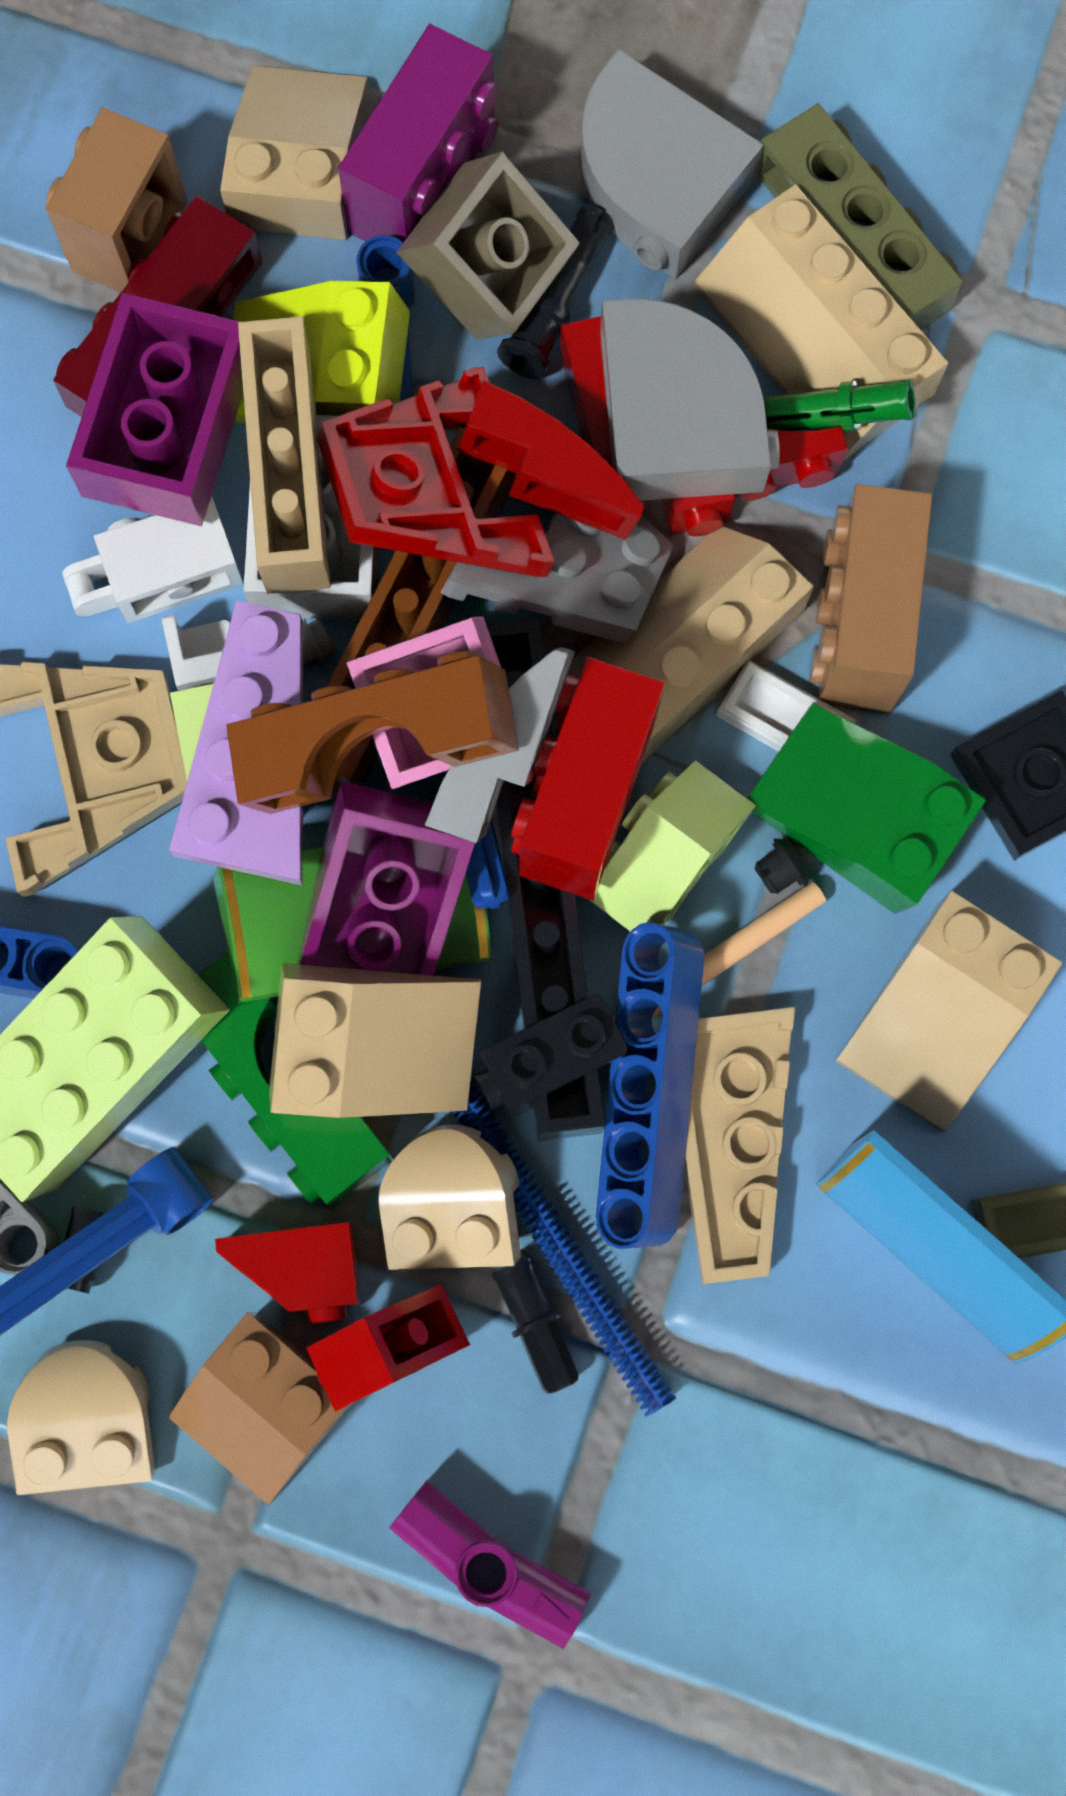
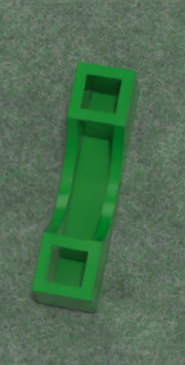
(328, 1152)

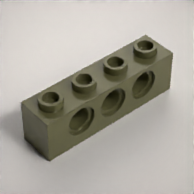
(822, 147)

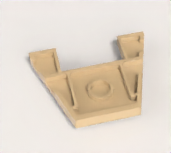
(113, 756)

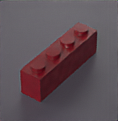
(195, 266)

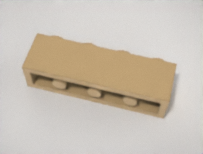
(284, 455)

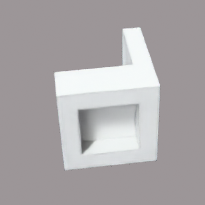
(194, 651)

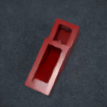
(550, 462)

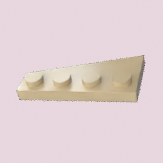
(737, 1140)

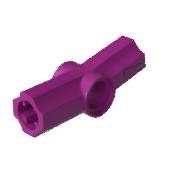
(528, 1592)

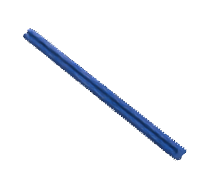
(572, 1268)

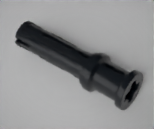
(531, 343)

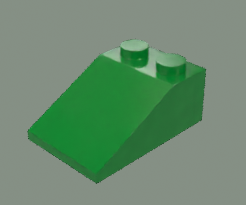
(864, 807)

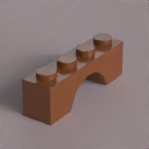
(293, 752)

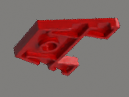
(405, 490)

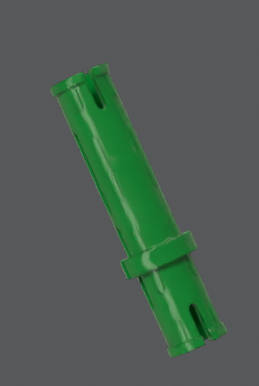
(843, 407)

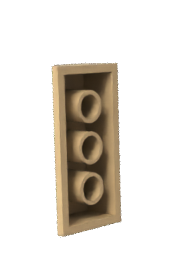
(815, 309)
(706, 623)

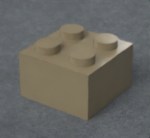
(488, 246)

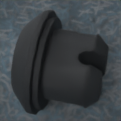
(782, 867)

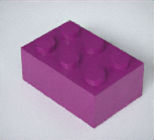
(419, 135)
(159, 410)

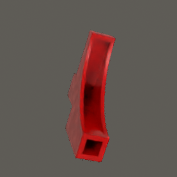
(803, 455)

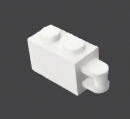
(153, 566)

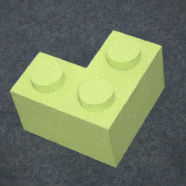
(669, 845)

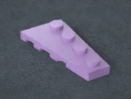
(256, 668)

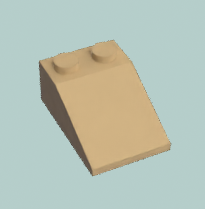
(288, 151)
(948, 1011)
(371, 1042)

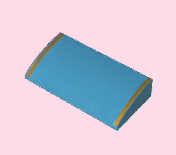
(946, 1248)

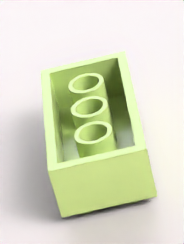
(94, 1050)

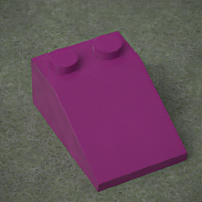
(383, 885)

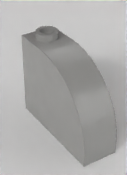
(660, 164)
(681, 404)

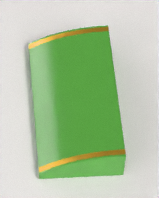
(268, 919)

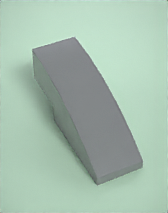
(472, 790)

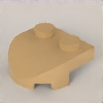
(449, 1203)
(80, 1421)

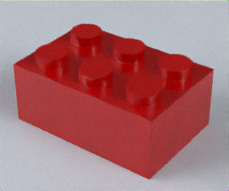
(586, 777)

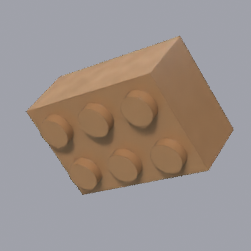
(871, 598)

